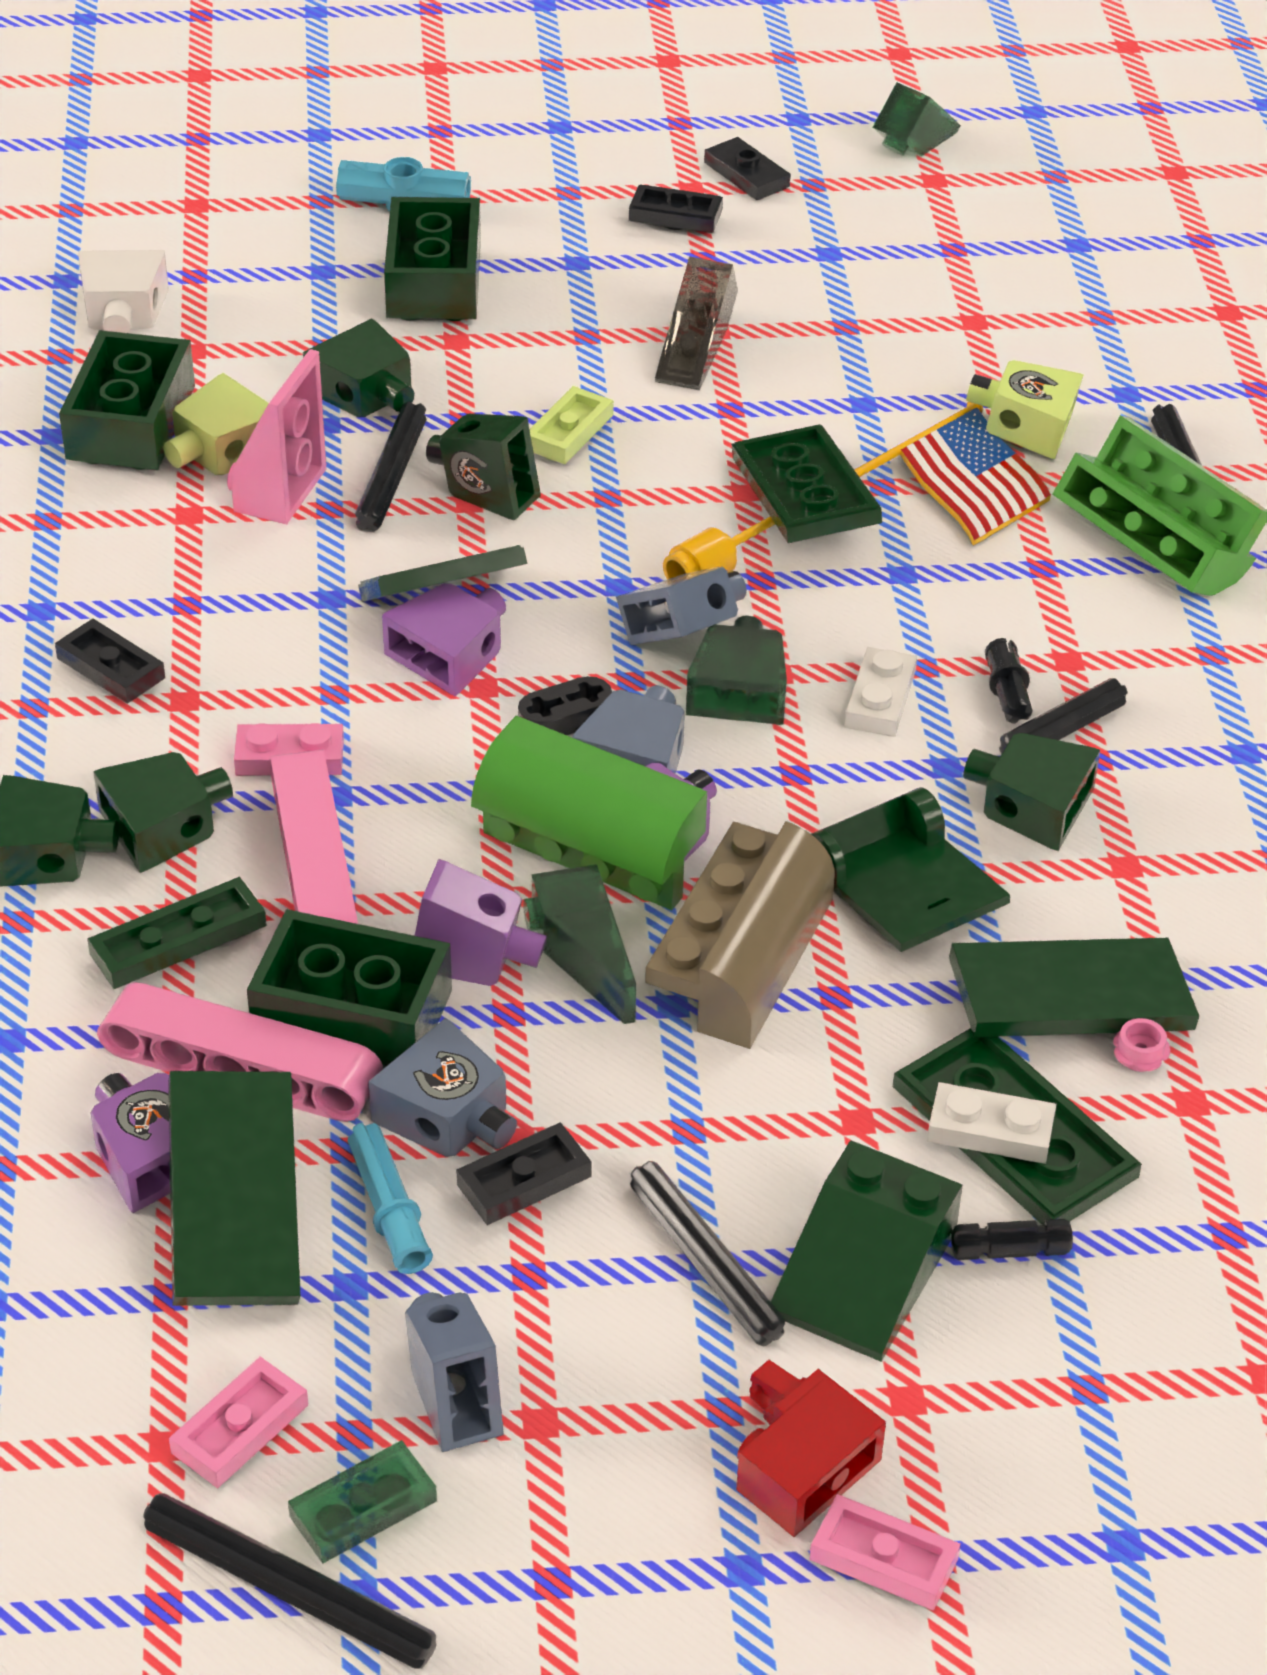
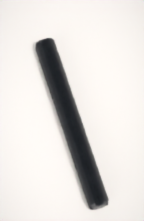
(290, 1581)

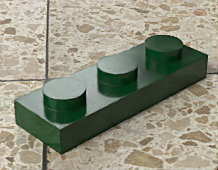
(176, 932)

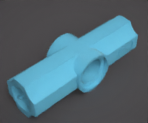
(398, 179)

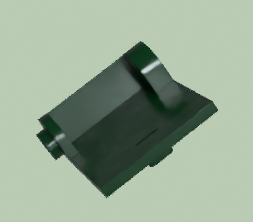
(904, 872)

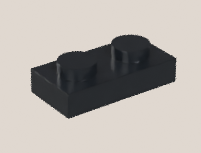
(110, 660)
(524, 1173)

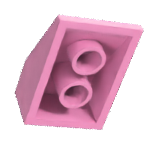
(284, 450)

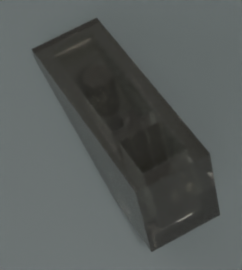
(697, 323)

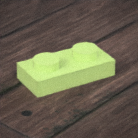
(570, 424)

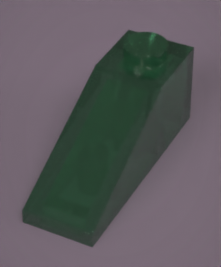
(583, 935)

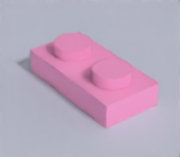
(260, 741)
(238, 1422)
(885, 1552)

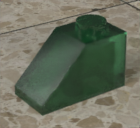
(913, 122)

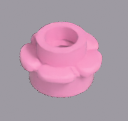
(1141, 1045)

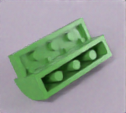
(1165, 508)
(589, 809)

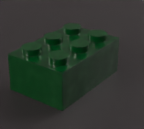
(433, 258)
(126, 399)
(352, 982)

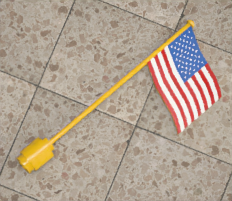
(953, 460)

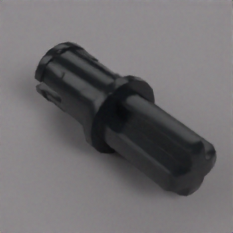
(1008, 679)

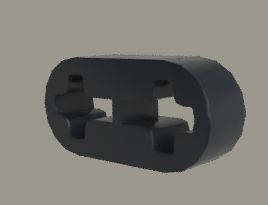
(565, 704)

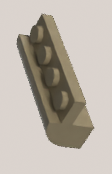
(745, 928)

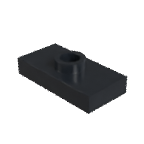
(747, 168)
(675, 208)

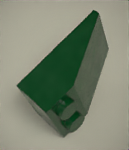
(867, 1249)

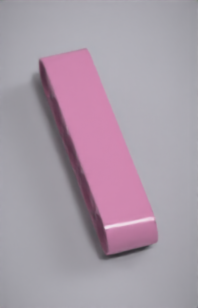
(311, 836)
(198, 1035)

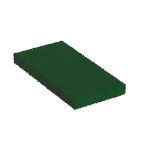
(806, 483)
(1071, 986)
(1082, 1159)
(233, 1189)

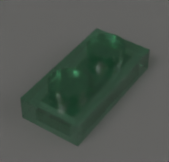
(362, 1501)

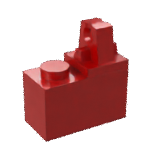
(811, 1451)

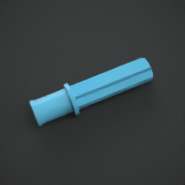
(395, 1213)

